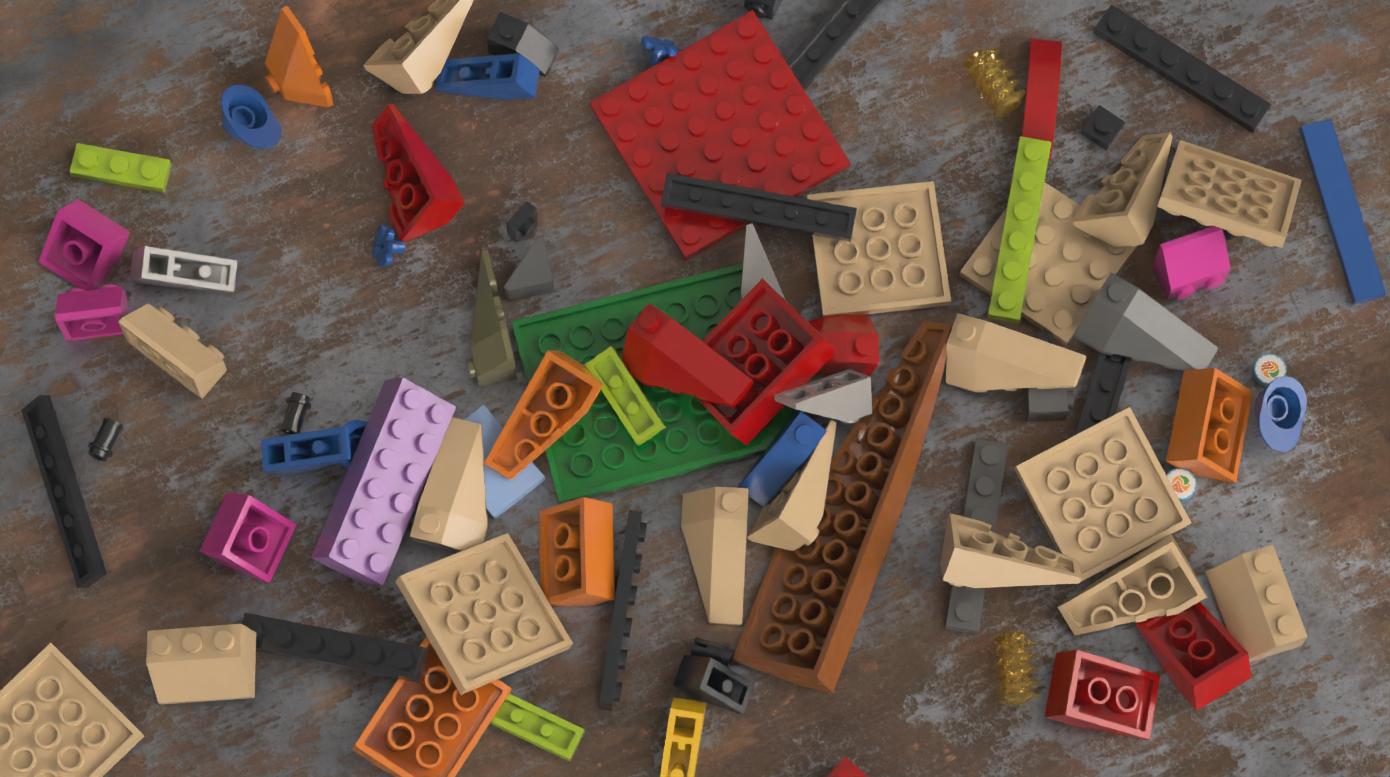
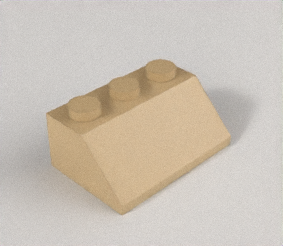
(173, 348)
(1257, 603)
(202, 663)

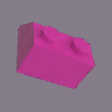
(83, 245)
(1192, 263)
(91, 312)
(248, 536)

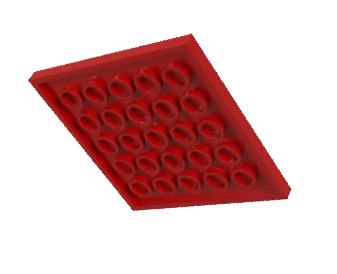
(722, 116)

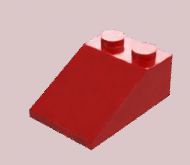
(1197, 654)
(1102, 694)

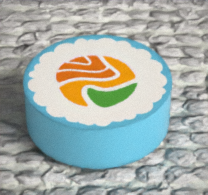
(1268, 368)
(1182, 483)

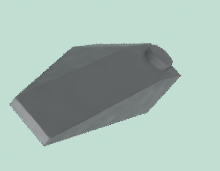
(1138, 327)

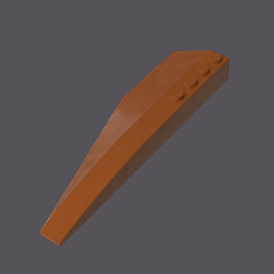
(820, 590)

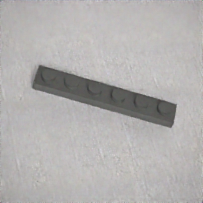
(982, 505)

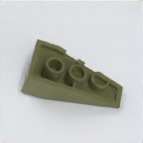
(490, 342)

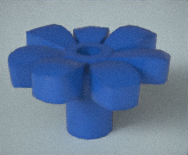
(658, 48)
(386, 246)

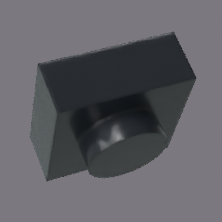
(1102, 127)
(522, 222)

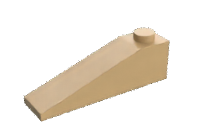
(421, 52)
(1129, 198)
(995, 358)
(453, 500)
(800, 505)
(716, 542)
(985, 559)
(1142, 588)

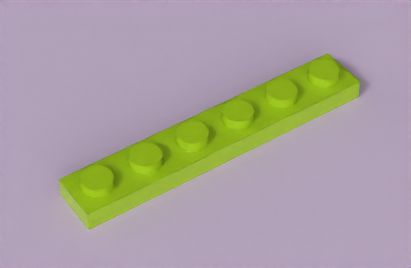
(1019, 230)

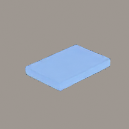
(501, 491)

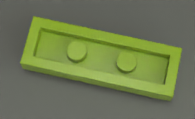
(120, 168)
(625, 396)
(538, 727)

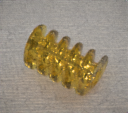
(994, 82)
(1015, 668)

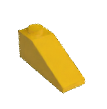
(683, 738)

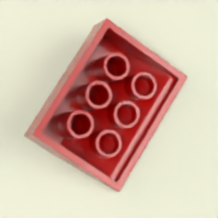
(772, 348)

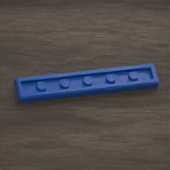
(1342, 211)

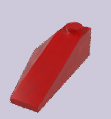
(418, 184)
(853, 339)
(673, 358)

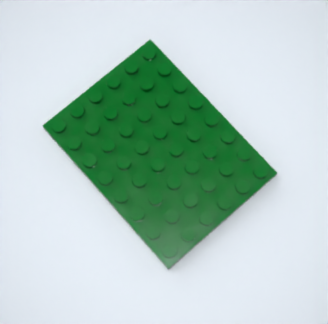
(598, 450)

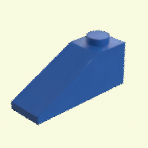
(490, 77)
(305, 450)
(782, 457)

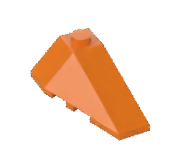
(292, 64)
(548, 408)

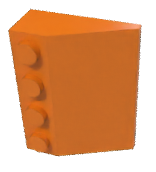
(428, 724)

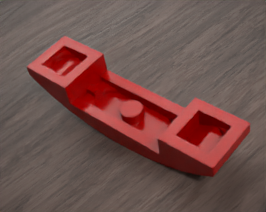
(1042, 90)

